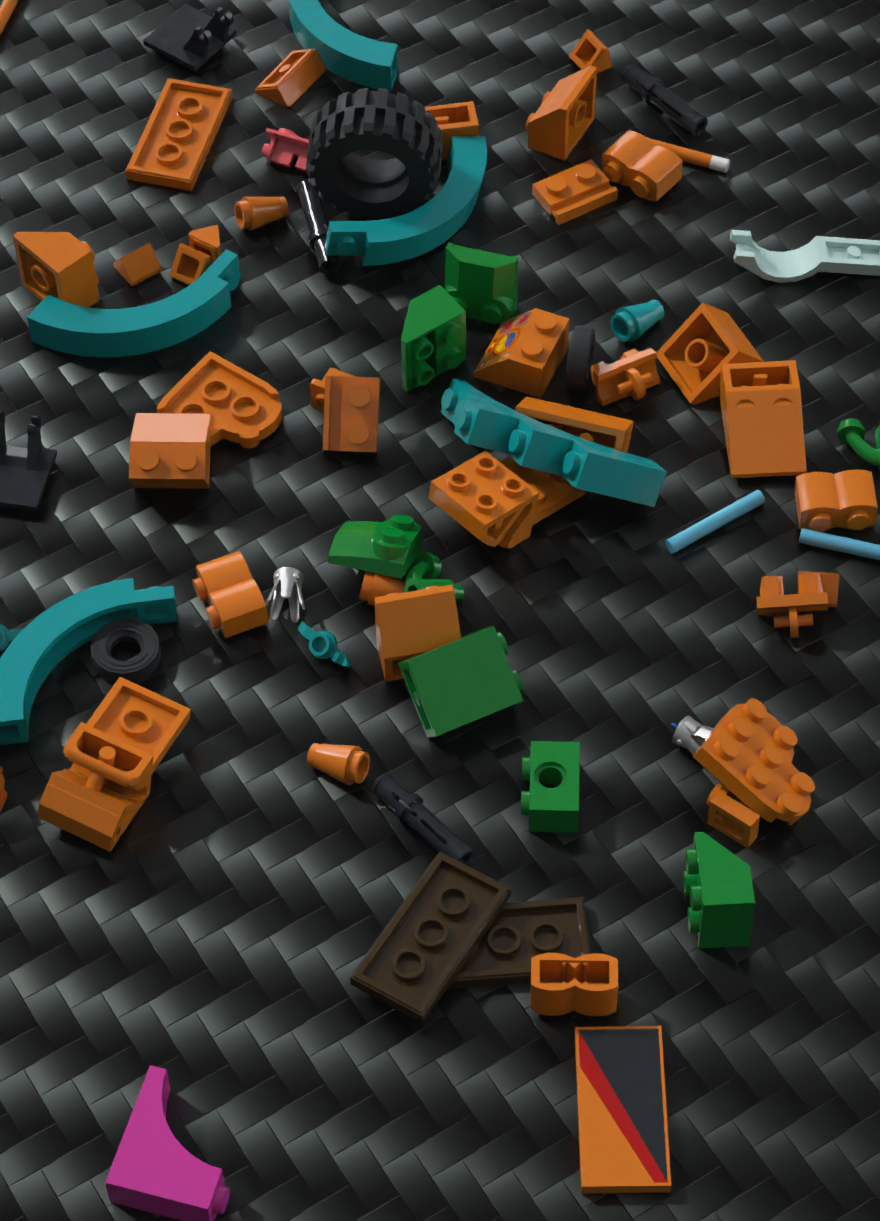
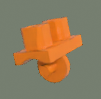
(625, 377)
(810, 599)

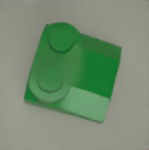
(482, 283)
(378, 546)

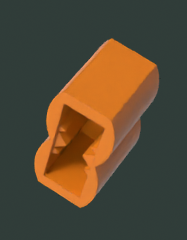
(641, 166)
(836, 500)
(231, 595)
(572, 984)

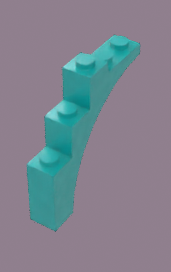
(538, 446)

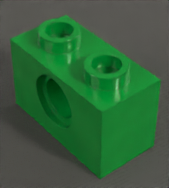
(556, 807)

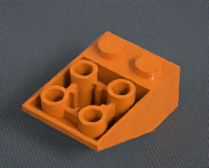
(762, 419)

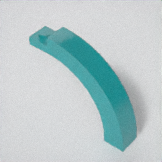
(341, 50)
(427, 226)
(140, 328)
(62, 631)

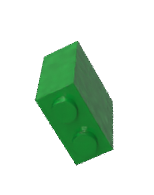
(461, 681)

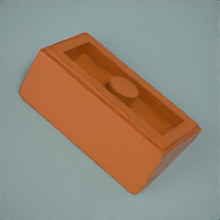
(292, 77)

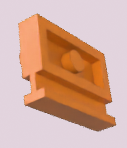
(574, 191)
(351, 413)

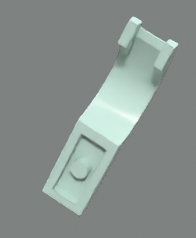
(819, 255)

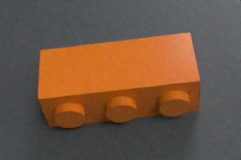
(586, 424)

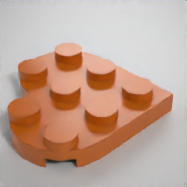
(239, 403)
(754, 761)

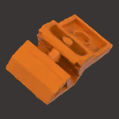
(500, 498)
(112, 763)

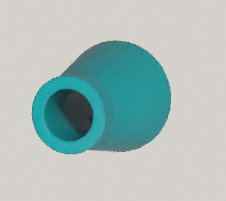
(635, 320)

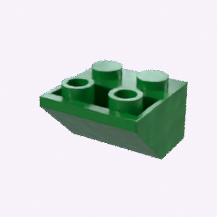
(432, 337)
(719, 894)

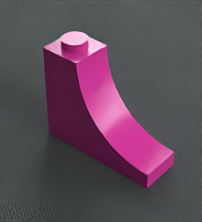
(156, 1170)

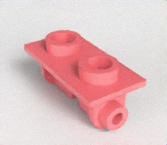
(283, 148)

